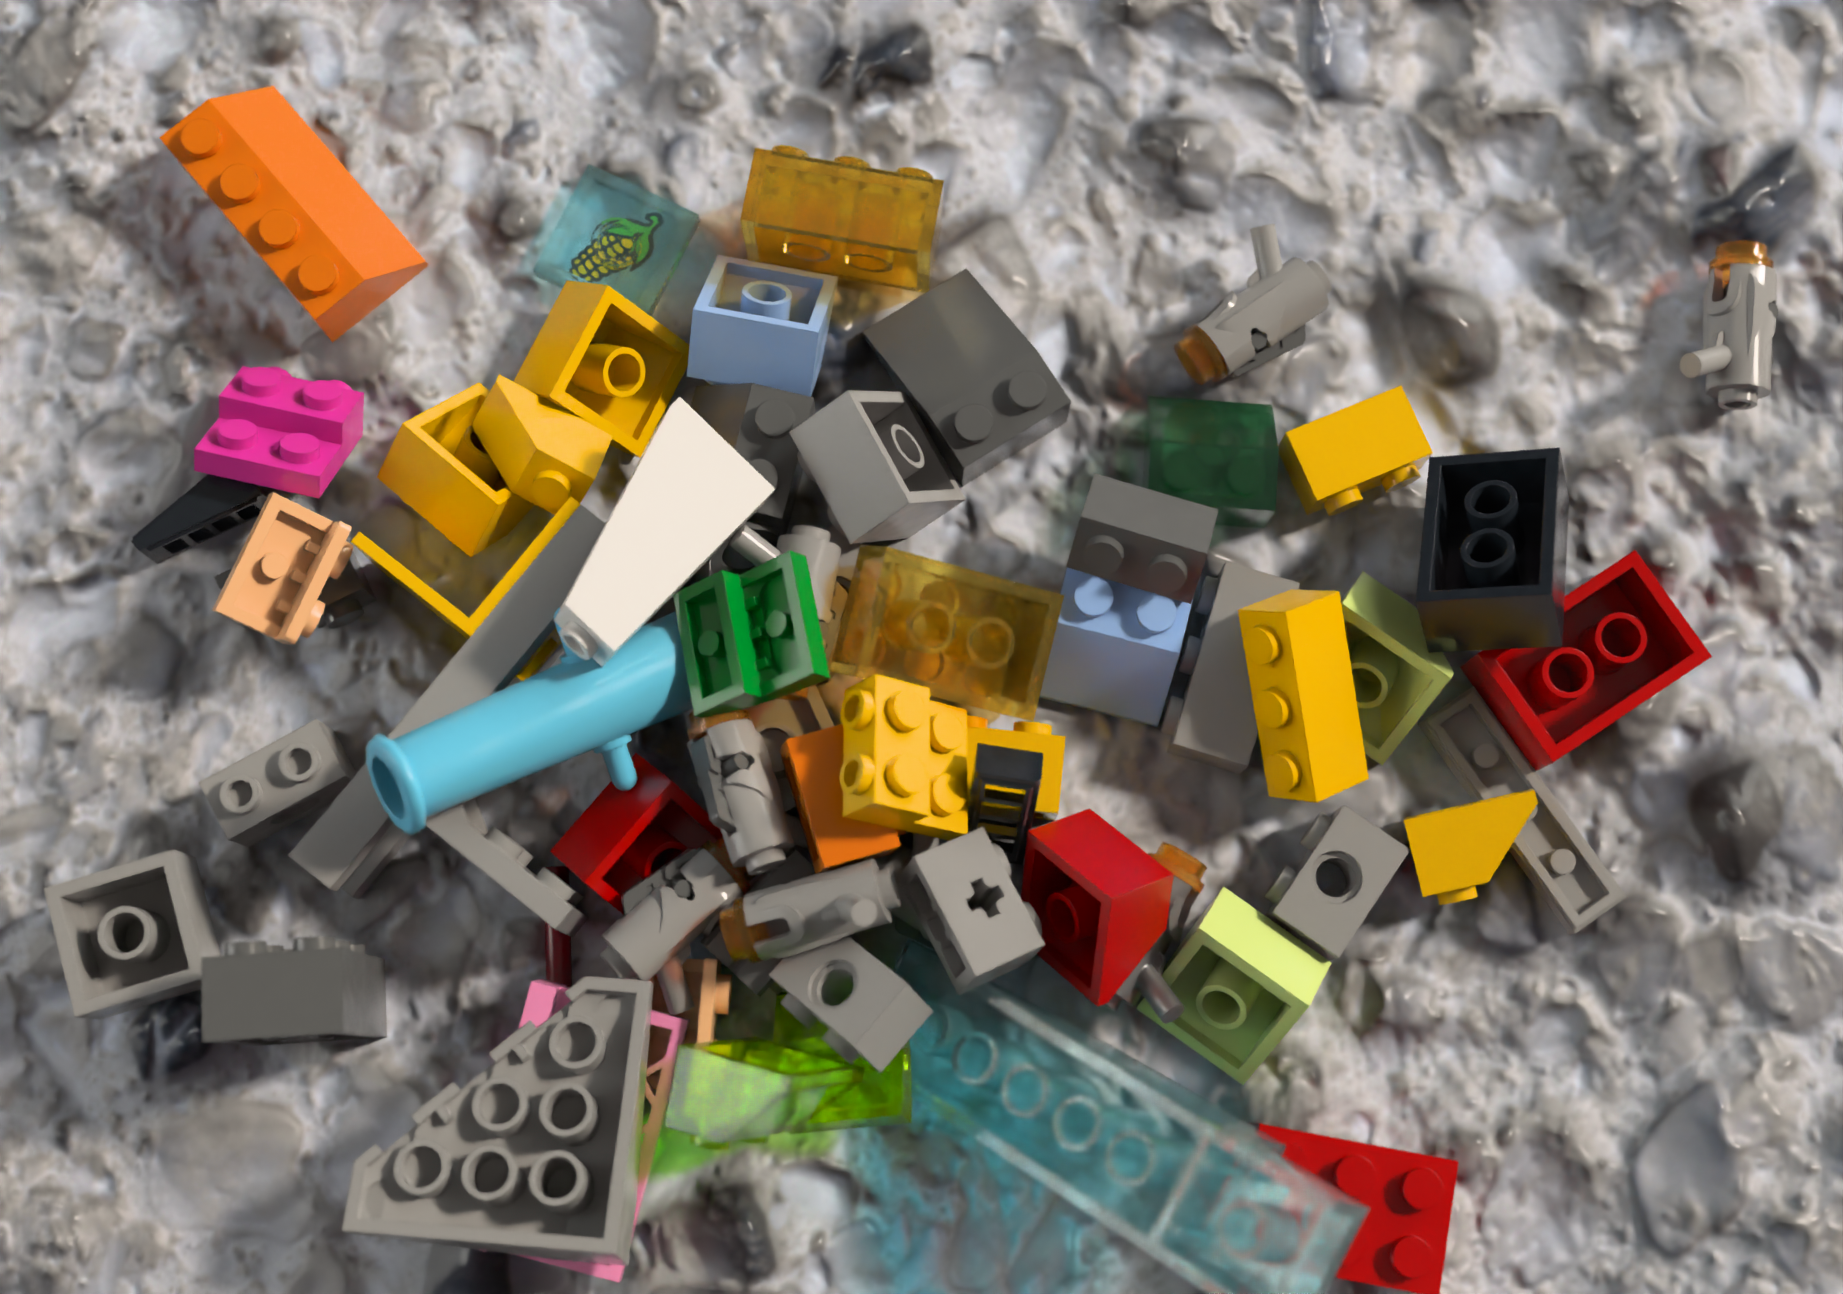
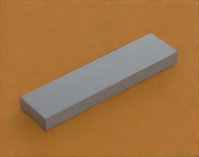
(1549, 843)

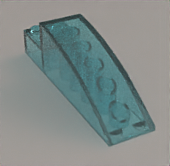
(1125, 1141)

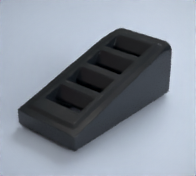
(199, 515)
(1012, 770)

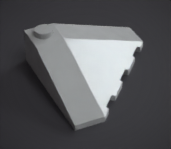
(531, 1149)

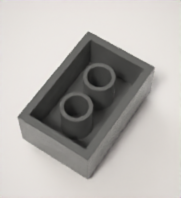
(293, 995)

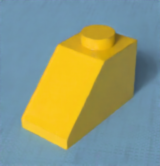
(539, 446)
(1465, 843)

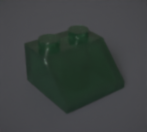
(1214, 456)

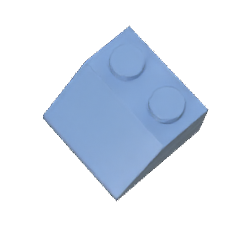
(761, 325)
(1114, 648)

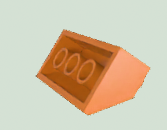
(294, 205)

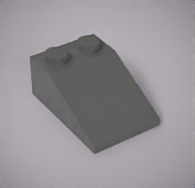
(969, 375)

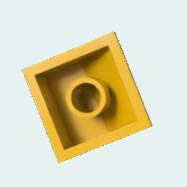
(605, 363)
(449, 476)

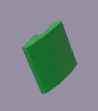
(750, 636)

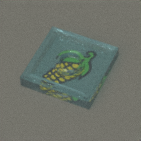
(618, 239)

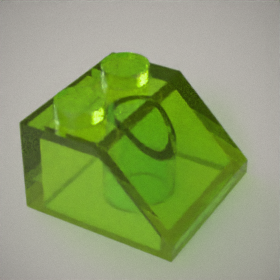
(751, 1090)

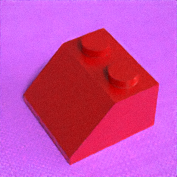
(633, 833)
(1096, 901)

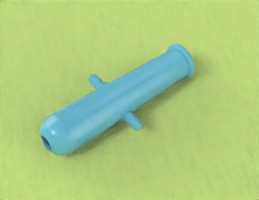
(534, 727)

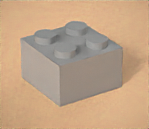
(876, 466)
(132, 934)

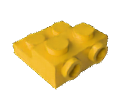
(904, 759)

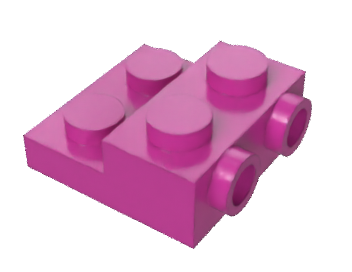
(282, 431)

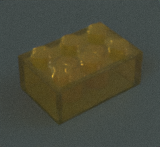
(843, 218)
(947, 630)

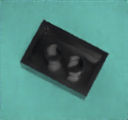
(1494, 551)

